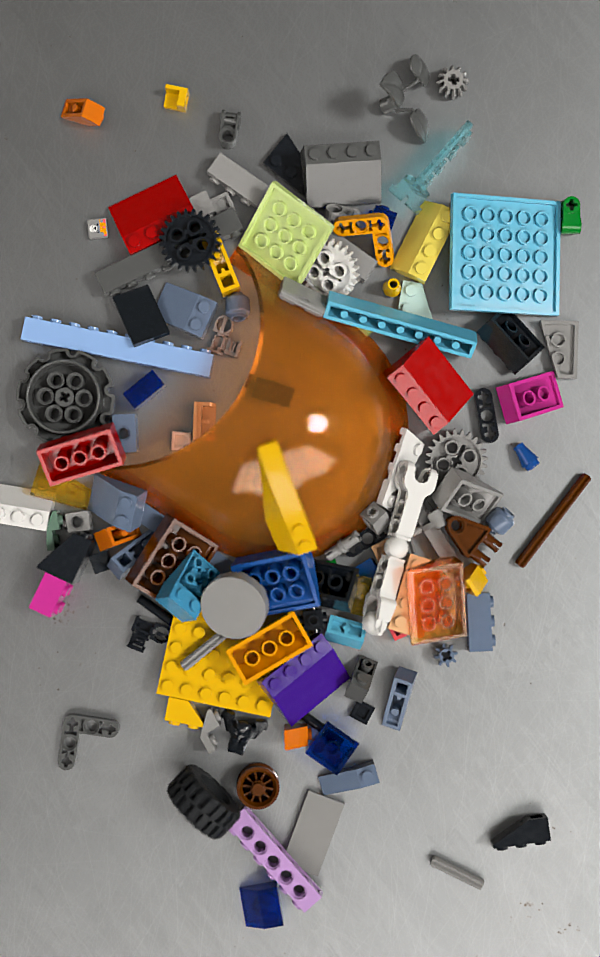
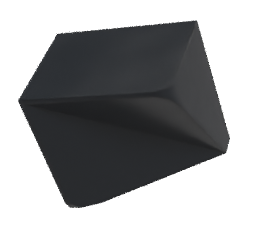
(100, 561)

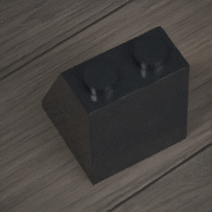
(70, 557)

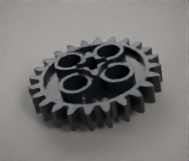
(183, 224)

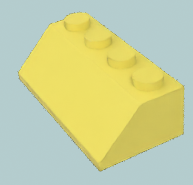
(423, 242)

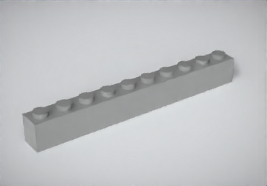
(252, 191)

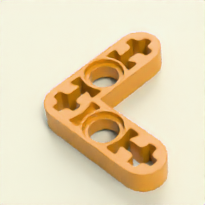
(376, 231)

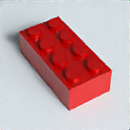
(81, 454)

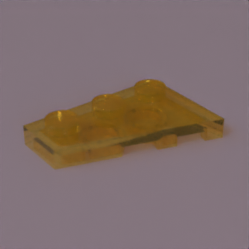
(67, 493)

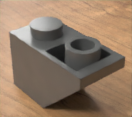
(361, 679)

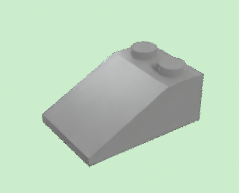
(466, 496)

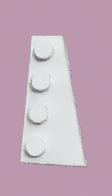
(408, 449)

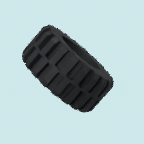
(203, 802)

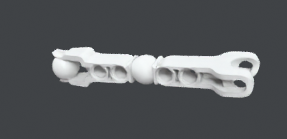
(380, 600)

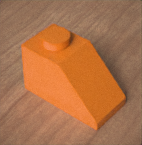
(83, 111)
(114, 536)
(297, 735)

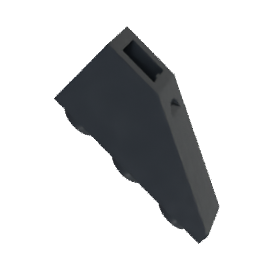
(525, 831)

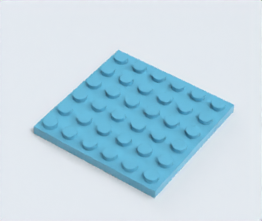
(504, 255)

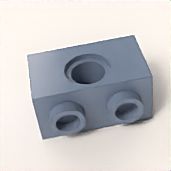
(128, 422)

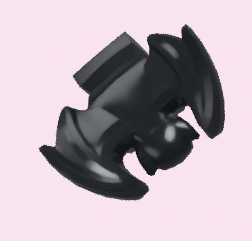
(241, 731)

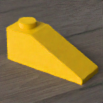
(223, 271)

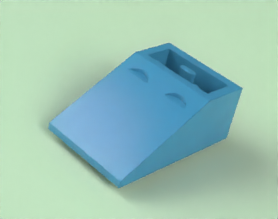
(184, 587)

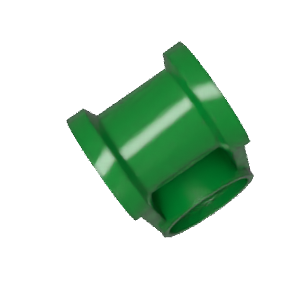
(571, 218)

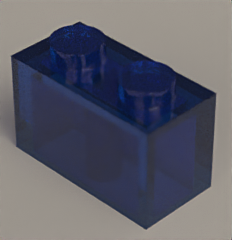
(144, 390)

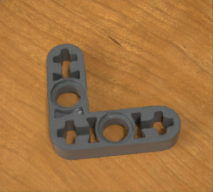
(81, 728)

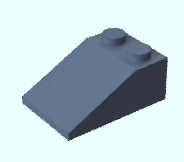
(186, 310)
(117, 502)

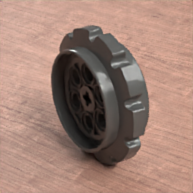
(39, 380)

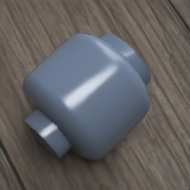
(237, 306)
(500, 520)

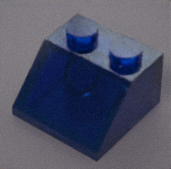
(331, 747)
(262, 905)

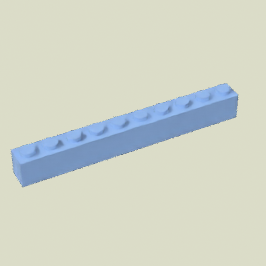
(117, 347)

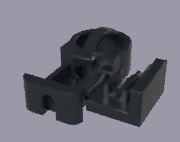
(143, 630)

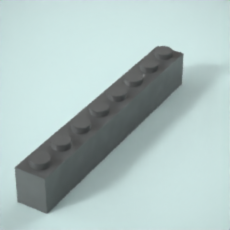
(151, 261)

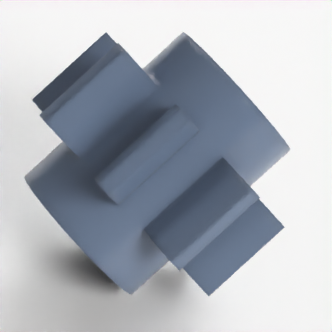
(445, 660)

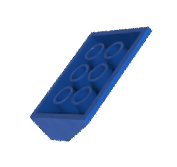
(286, 577)

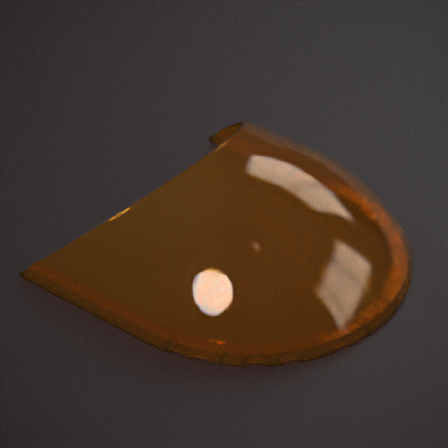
(326, 404)

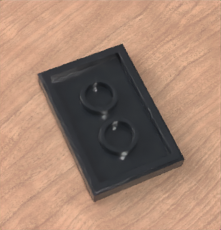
(141, 315)

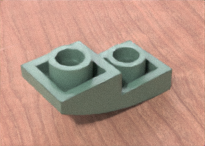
(55, 523)

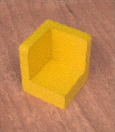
(176, 98)

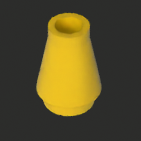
(389, 291)

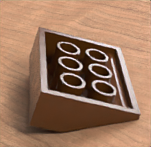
(165, 552)

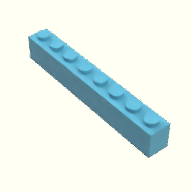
(399, 324)

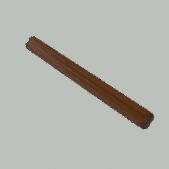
(553, 520)

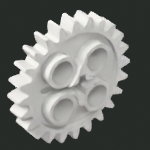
(337, 257)

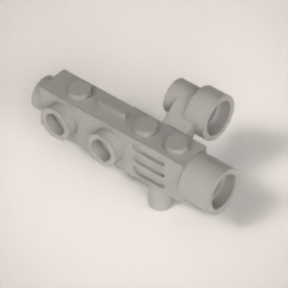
(430, 524)

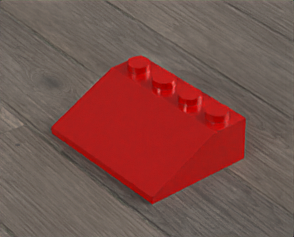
(145, 213)
(429, 385)

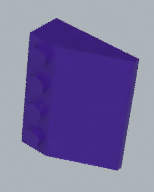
(304, 680)

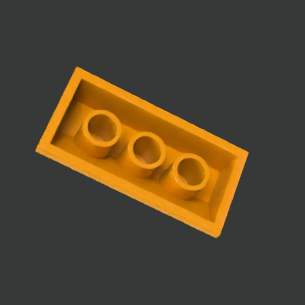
(269, 648)

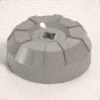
(234, 605)

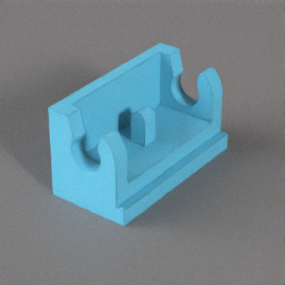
(345, 632)

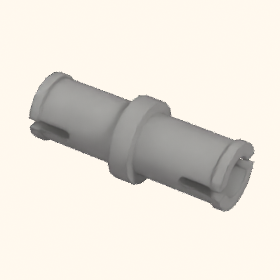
(342, 545)

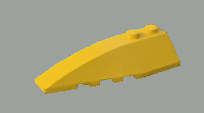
(282, 503)

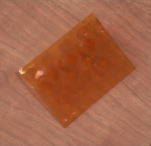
(436, 601)

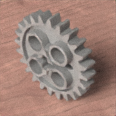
(440, 452)

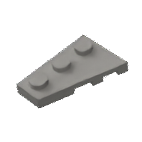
(562, 346)

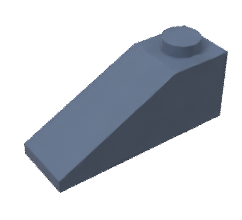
(124, 560)
(399, 698)
(349, 778)

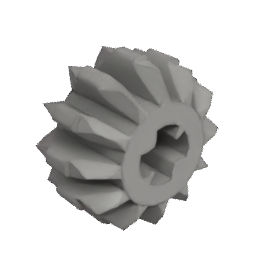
(457, 77)

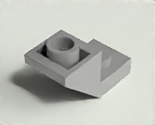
(211, 722)

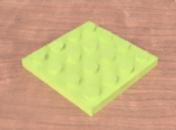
(285, 234)

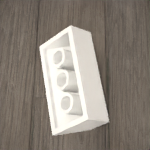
(23, 509)

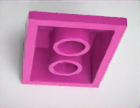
(529, 397)

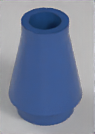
(526, 457)

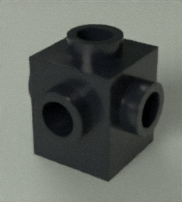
(316, 612)

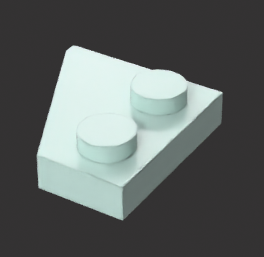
(414, 299)

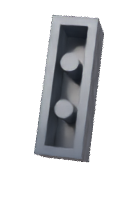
(479, 622)

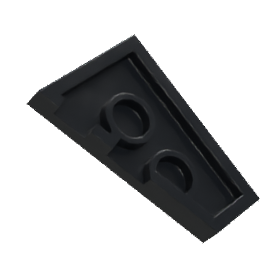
(286, 163)

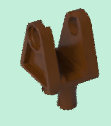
(469, 537)

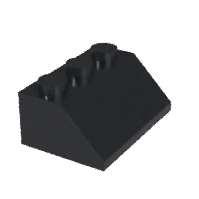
(510, 340)
(336, 585)

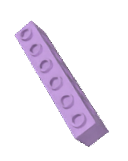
(301, 900)

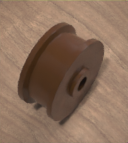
(257, 785)

